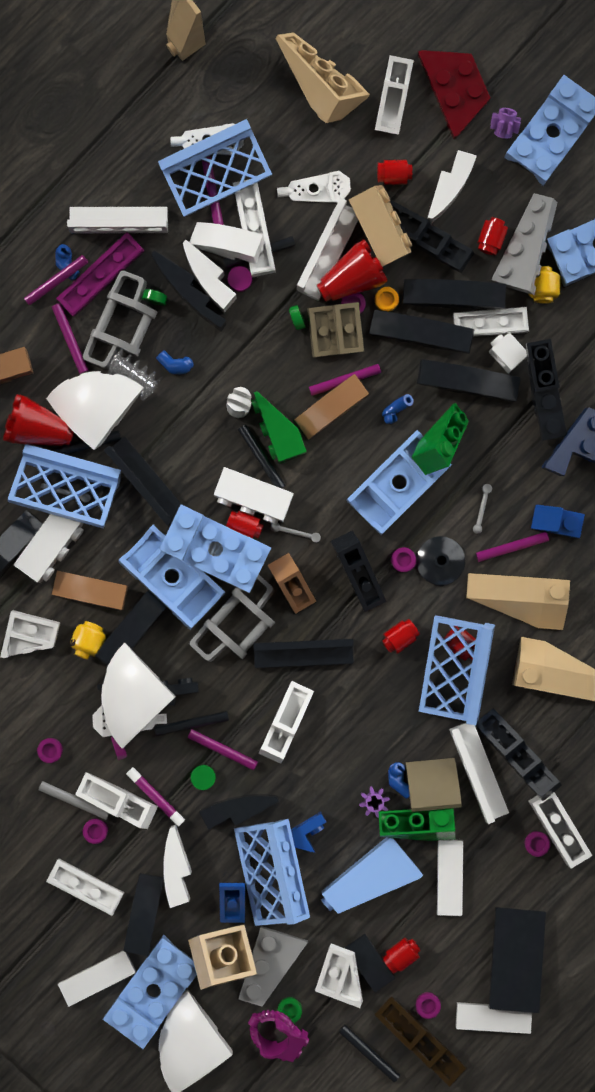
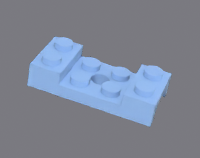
(569, 110)
(574, 252)
(378, 498)
(190, 539)
(188, 597)
(135, 1011)

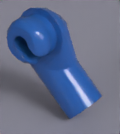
(64, 258)
(175, 366)
(395, 407)
(396, 779)

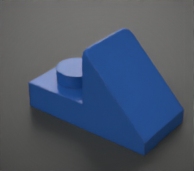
(557, 521)
(312, 825)
(232, 902)

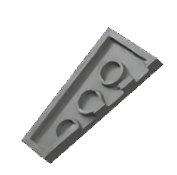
(523, 255)

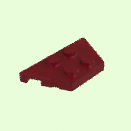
(456, 86)

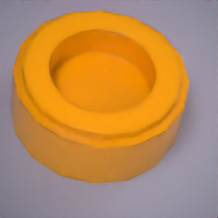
(386, 299)

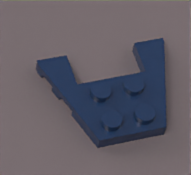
(578, 441)

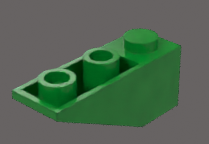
(283, 434)
(441, 441)
(418, 825)

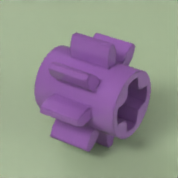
(505, 123)
(369, 806)

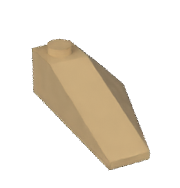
(184, 29)
(324, 87)
(528, 599)
(552, 670)

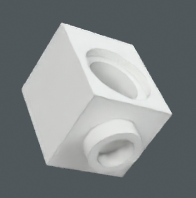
(507, 351)

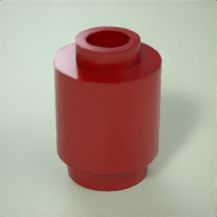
(394, 172)
(492, 236)
(245, 524)
(400, 636)
(456, 645)
(401, 955)

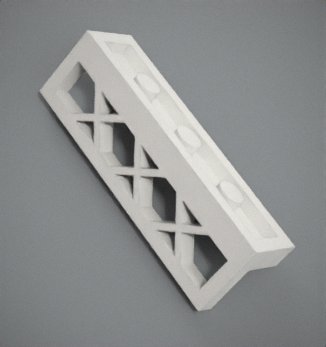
(118, 220)
(328, 248)
(479, 772)

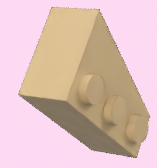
(381, 224)

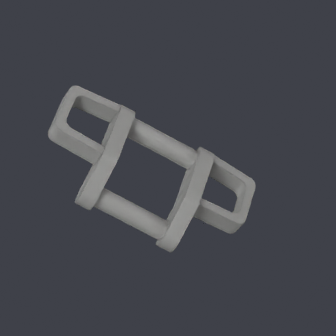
(135, 304)
(212, 624)

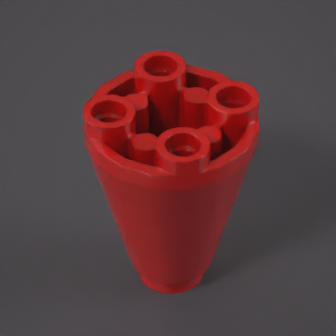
(352, 274)
(35, 425)

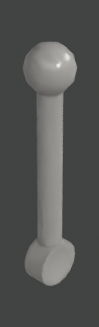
(486, 489)
(85, 497)
(315, 537)

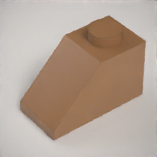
(291, 583)

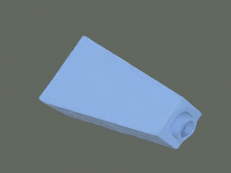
(373, 875)

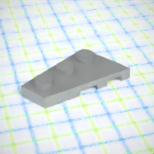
(272, 958)

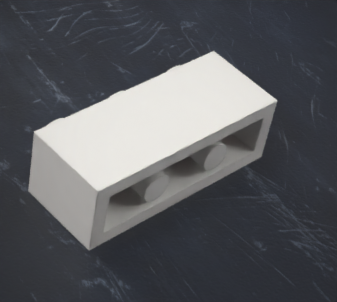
(253, 496)
(48, 546)
(561, 830)

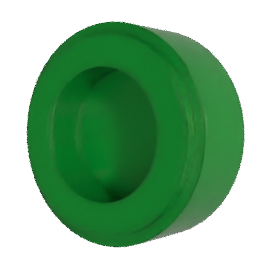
(154, 297)
(297, 317)
(203, 777)
(290, 1007)

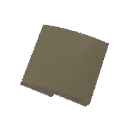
(335, 329)
(433, 784)

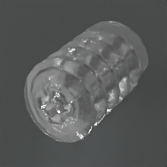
(123, 367)

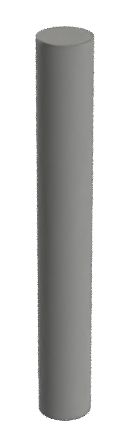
(72, 799)

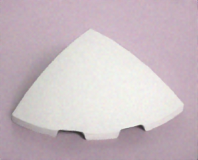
(94, 404)
(131, 695)
(189, 1044)

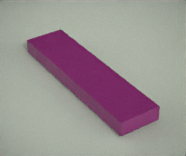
(100, 274)

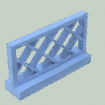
(205, 148)
(65, 466)
(476, 678)
(285, 870)

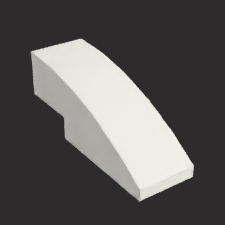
(394, 94)
(451, 184)
(227, 241)
(209, 277)
(286, 722)
(116, 801)
(175, 868)

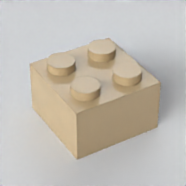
(222, 956)

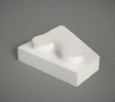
(28, 633)
(340, 976)

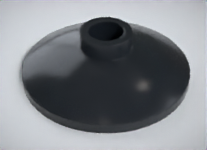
(427, 560)

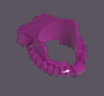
(286, 1050)

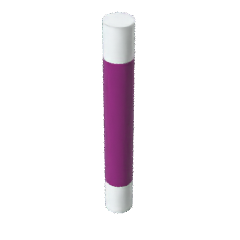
(138, 779)

